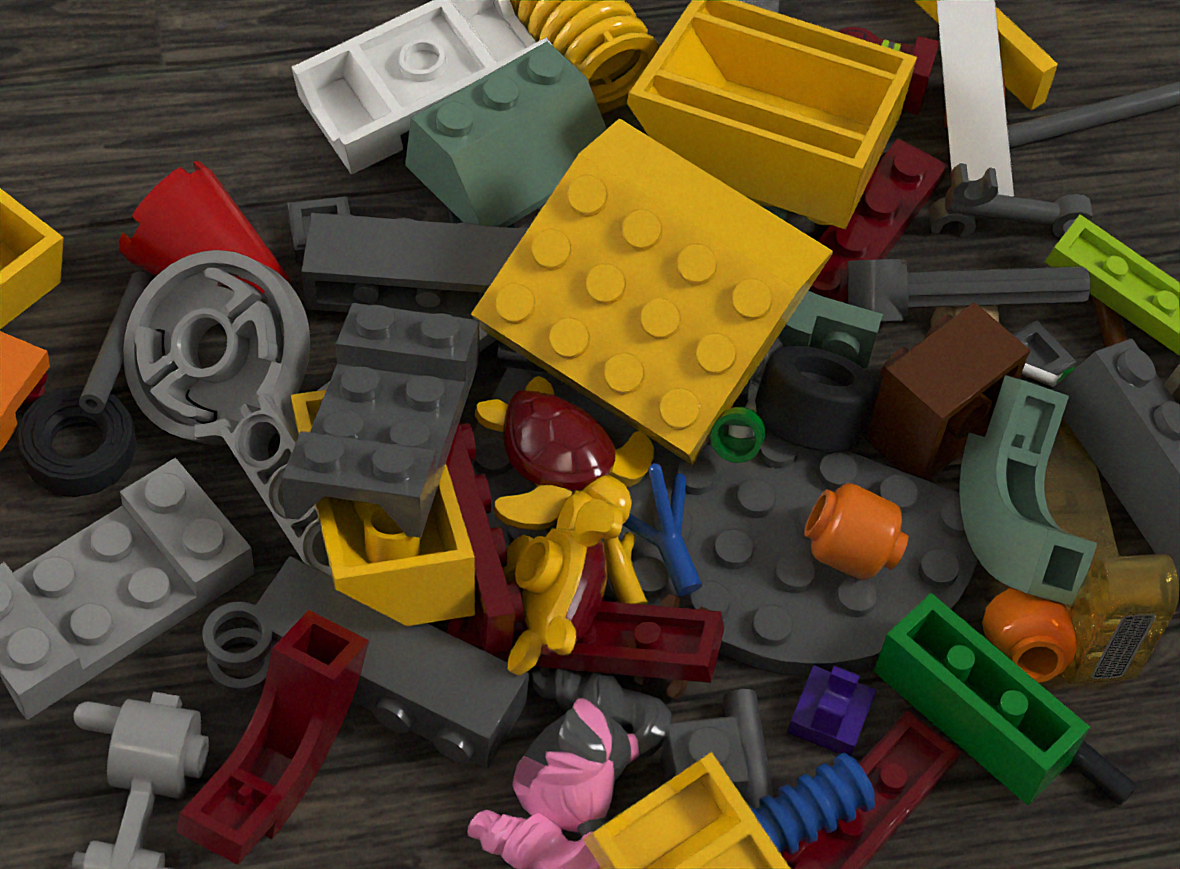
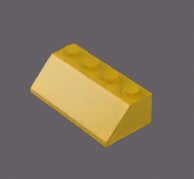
(384, 567)

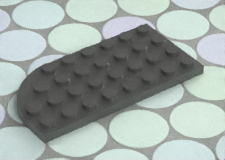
(751, 547)

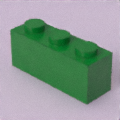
(980, 698)

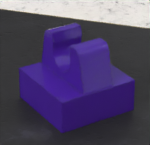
(832, 709)

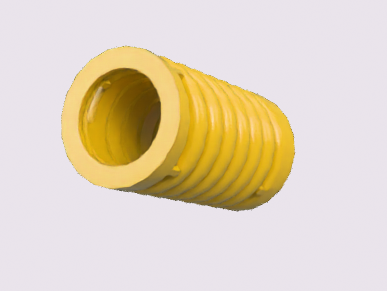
(596, 38)

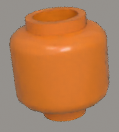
(856, 531)
(1031, 632)

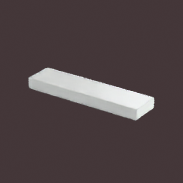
(975, 89)

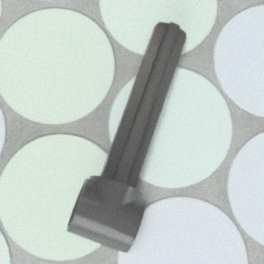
(891, 290)

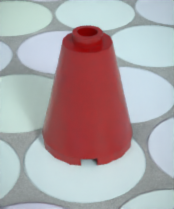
(190, 217)

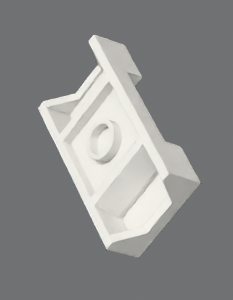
(382, 78)

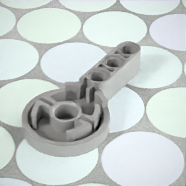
(245, 387)

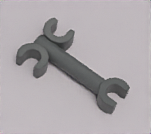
(982, 198)

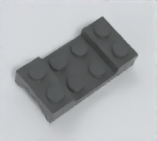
(386, 414)

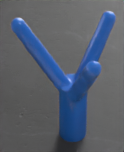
(669, 537)

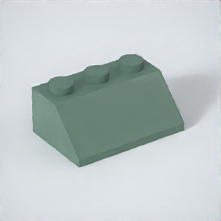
(505, 138)

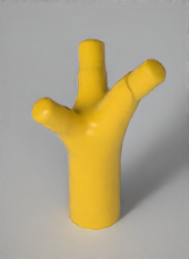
(621, 571)

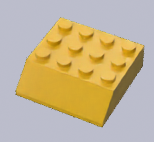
(774, 105)
(650, 287)

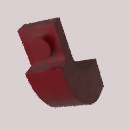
(286, 742)

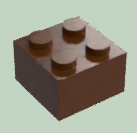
(943, 391)

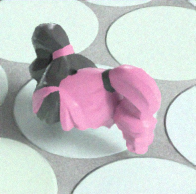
(572, 769)

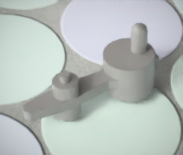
(152, 754)

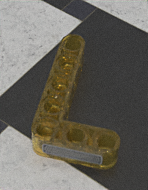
(1122, 598)

